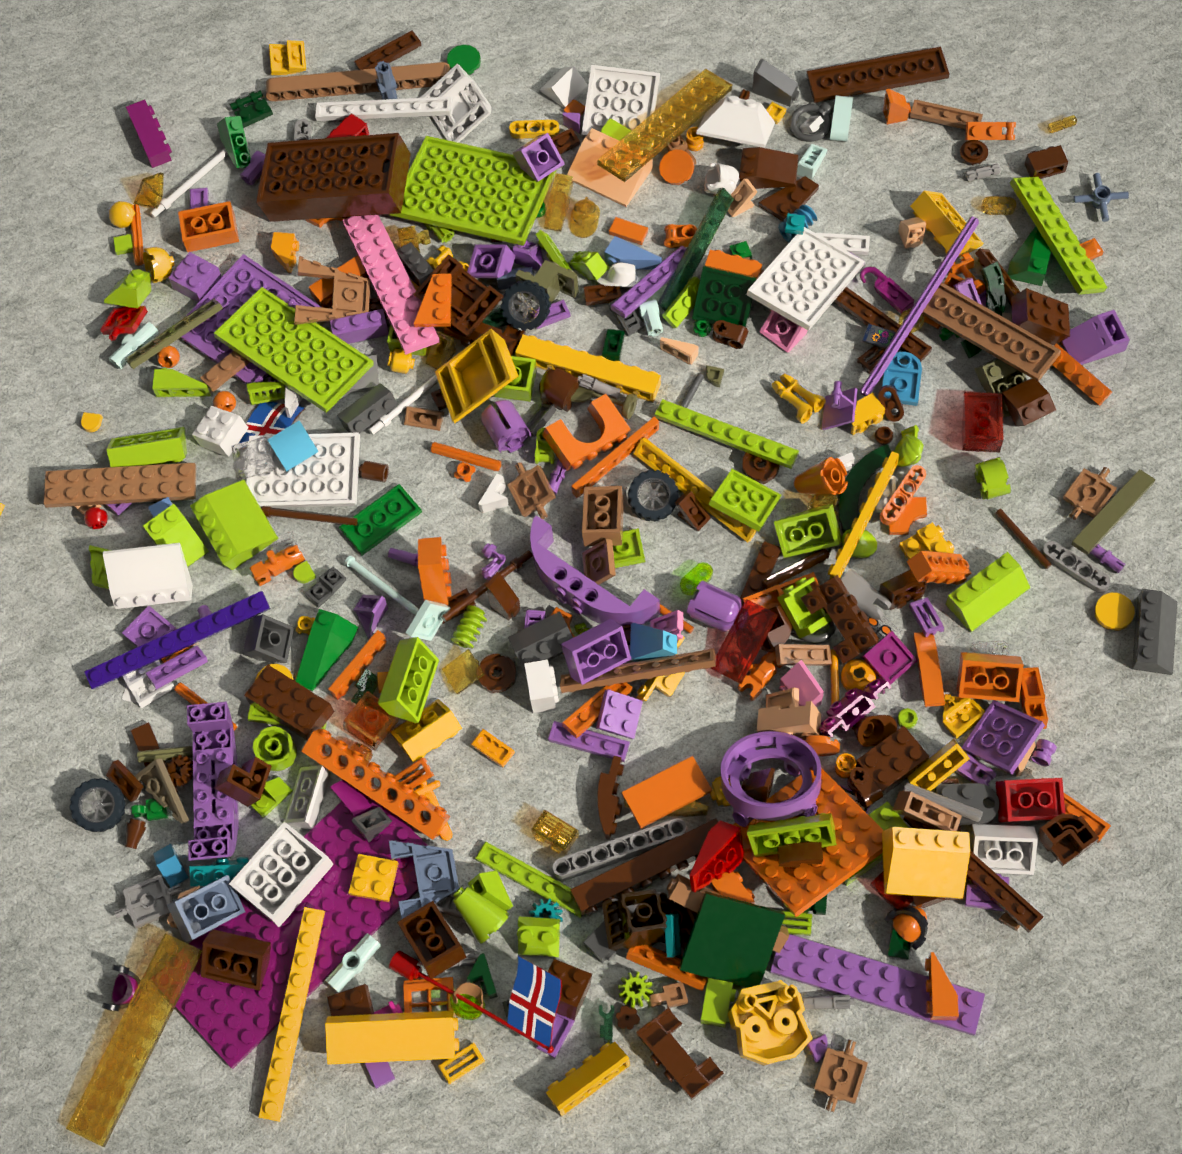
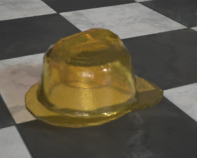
(584, 218)

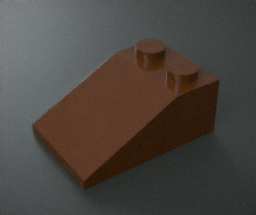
(768, 168)

